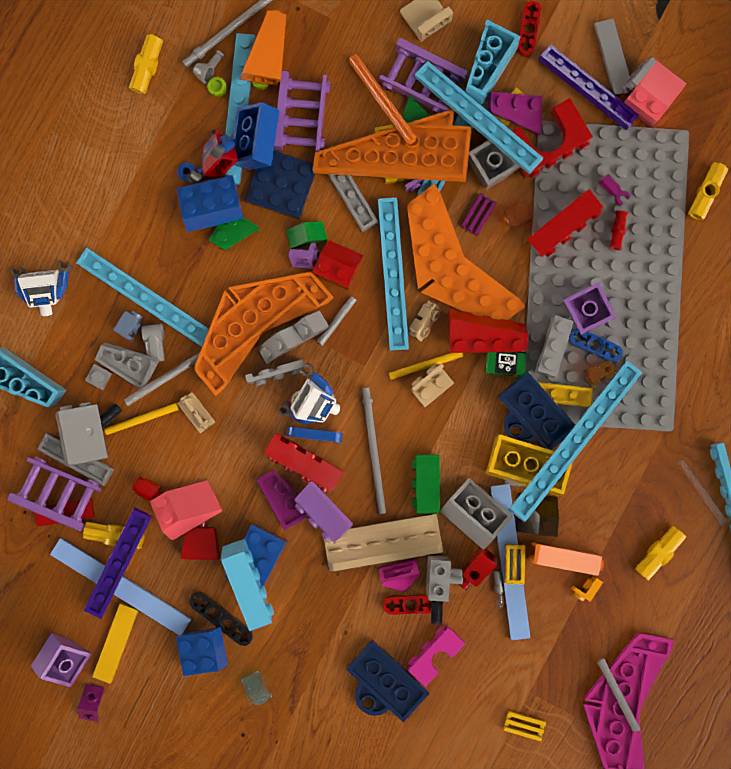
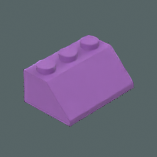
(322, 513)

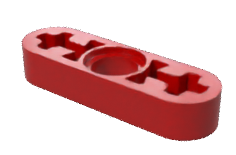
(525, 21)
(406, 611)

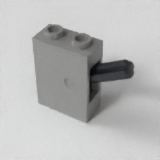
(82, 432)
(438, 581)

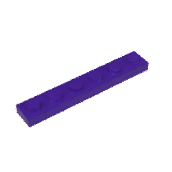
(588, 87)
(118, 563)

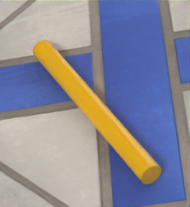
(424, 365)
(140, 419)

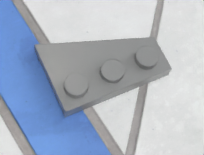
(127, 364)
(277, 374)

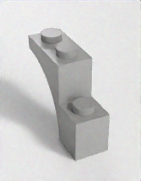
(292, 336)

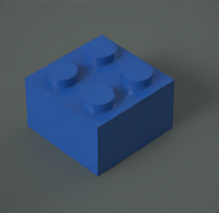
(202, 651)

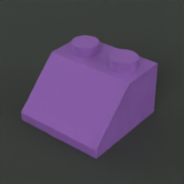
(589, 308)
(60, 660)

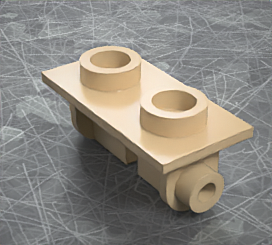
(430, 314)
(196, 412)

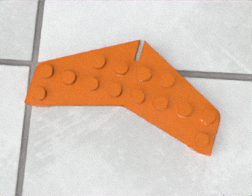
(441, 259)
(259, 309)

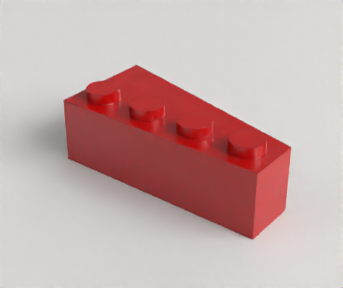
(569, 220)
(483, 334)
(303, 462)

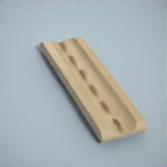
(385, 542)

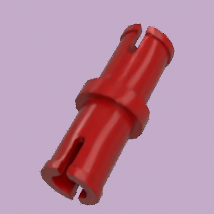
(618, 230)

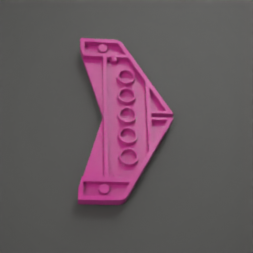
(634, 674)

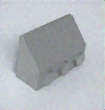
(476, 513)

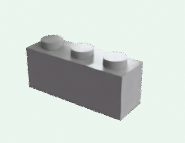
(554, 346)

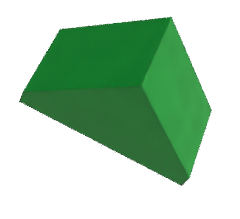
(306, 233)

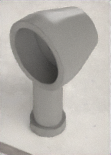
(205, 72)

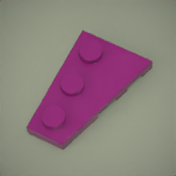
(518, 109)
(281, 499)

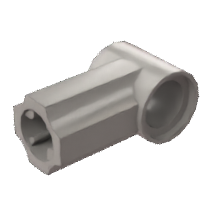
(153, 338)

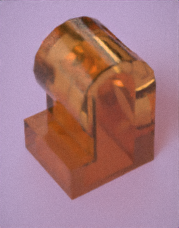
(600, 371)

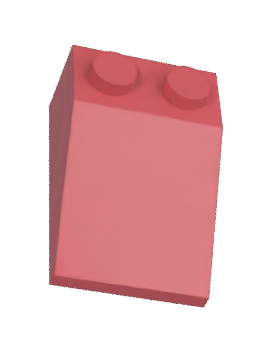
(655, 94)
(185, 508)

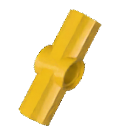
(146, 64)
(712, 181)
(105, 533)
(660, 552)

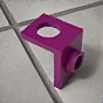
(90, 702)

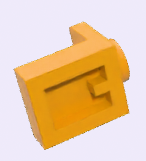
(590, 588)

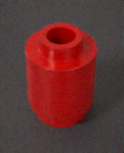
(146, 489)

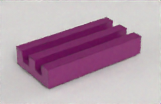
(486, 201)

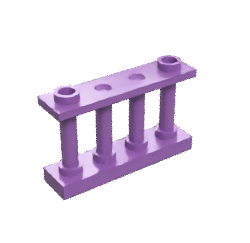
(406, 49)
(285, 102)
(56, 513)

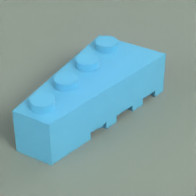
(492, 58)
(26, 381)
(246, 584)

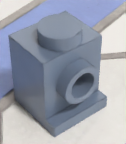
(128, 325)

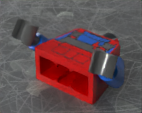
(217, 157)

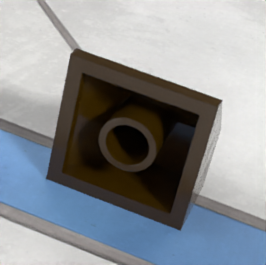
(543, 519)

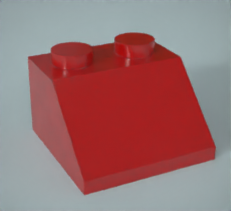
(337, 264)

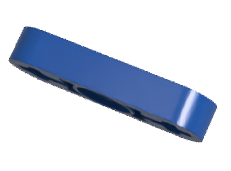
(606, 355)
(314, 434)

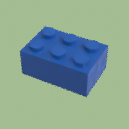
(255, 135)
(209, 203)
(264, 549)

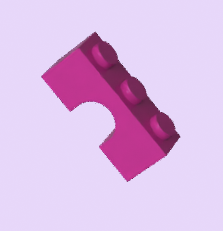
(445, 641)

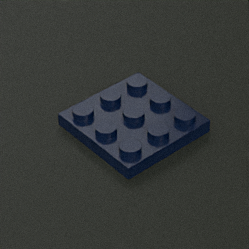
(282, 185)

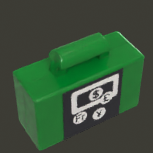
(505, 363)

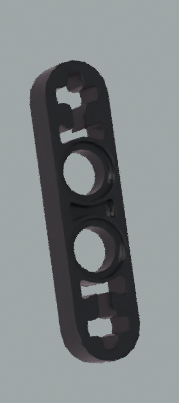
(219, 621)

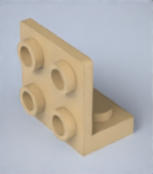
(426, 17)
(432, 385)

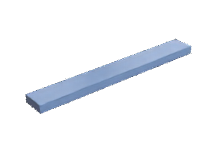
(126, 590)
(513, 593)

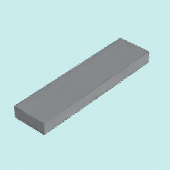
(612, 55)
(354, 201)
(94, 470)

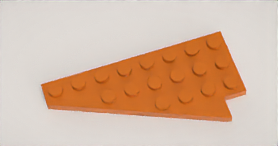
(437, 153)

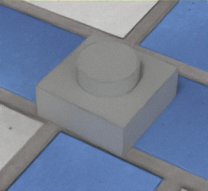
(98, 377)

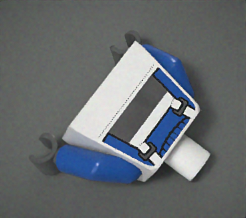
(41, 288)
(313, 401)

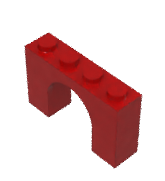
(574, 136)

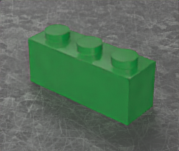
(426, 483)

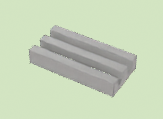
(638, 74)

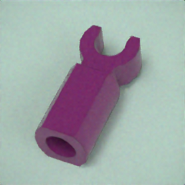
(613, 188)

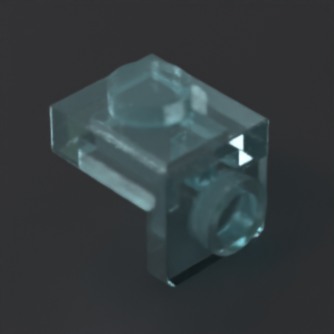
(256, 688)

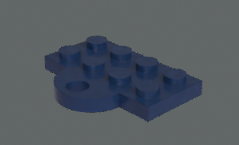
(534, 413)
(385, 683)

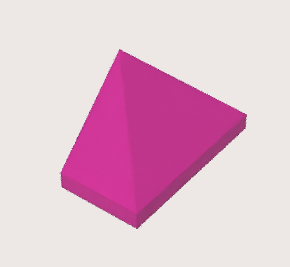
(399, 575)

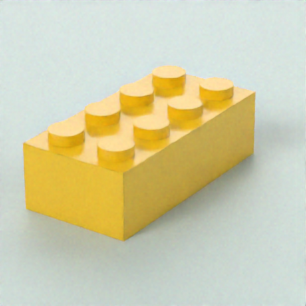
(520, 463)

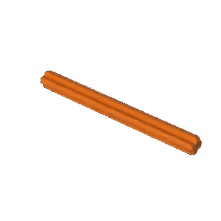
(382, 99)

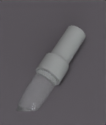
(498, 589)

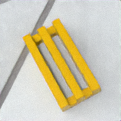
(514, 564)
(540, 730)

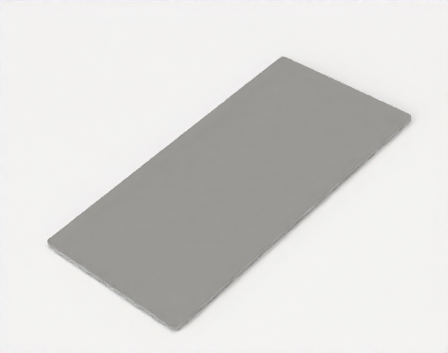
(637, 280)

